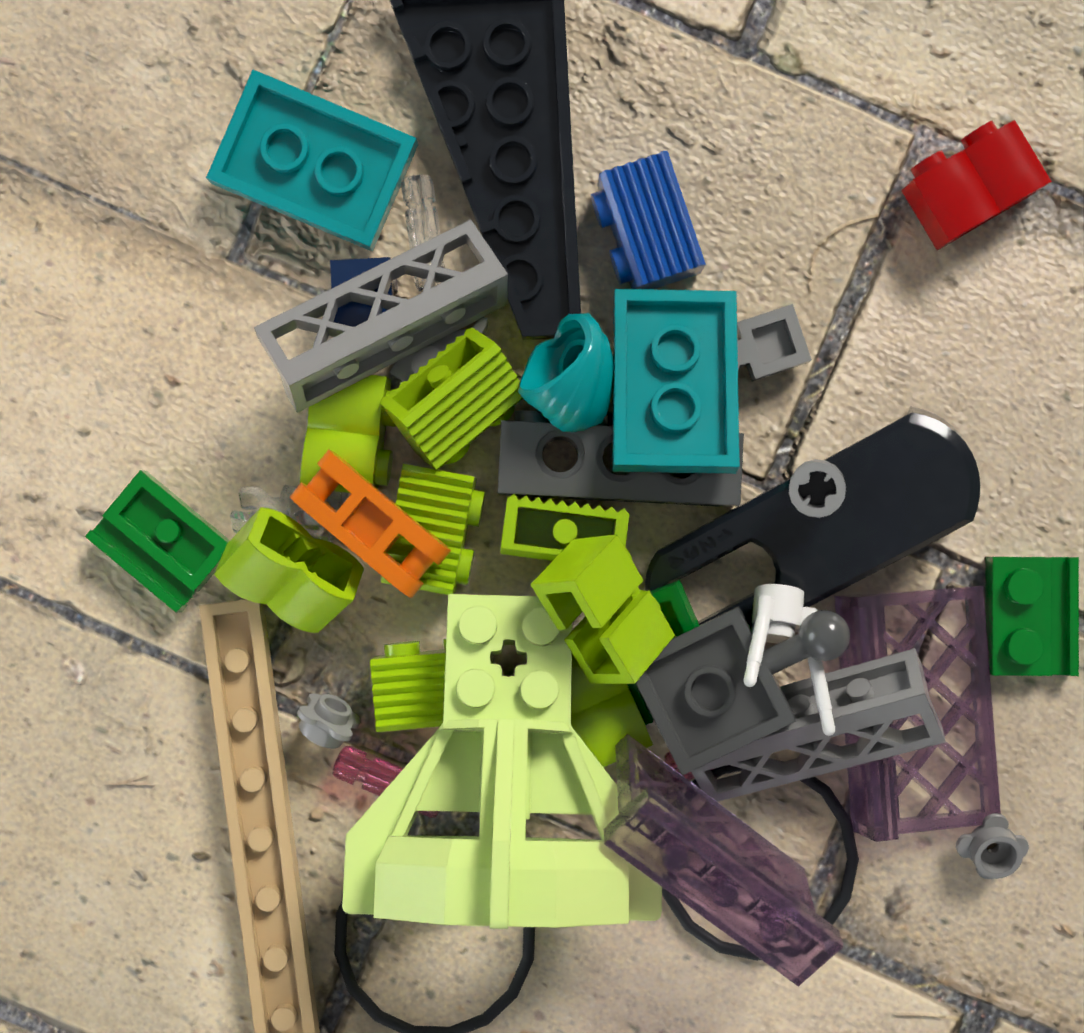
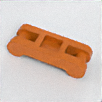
(369, 524)

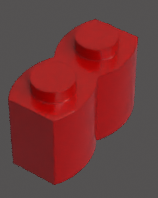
(974, 184)

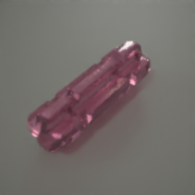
(375, 775)

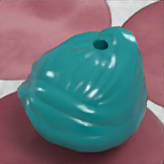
(571, 375)

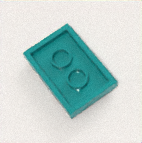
(312, 160)
(675, 381)

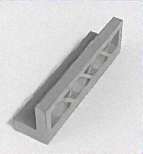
(391, 334)
(863, 704)

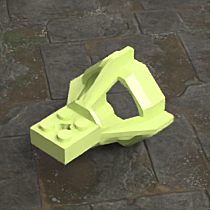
(506, 755)

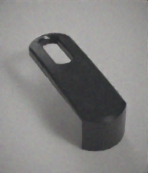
(900, 495)

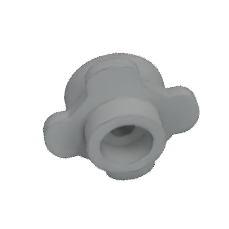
(327, 720)
(999, 860)

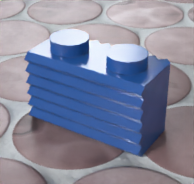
(648, 223)

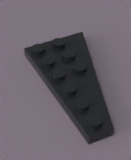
(505, 116)

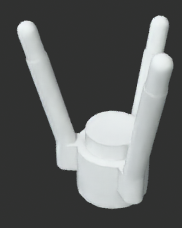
(776, 618)

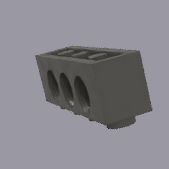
(525, 473)

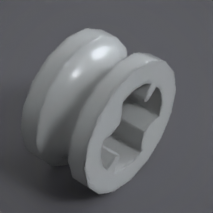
(832, 499)

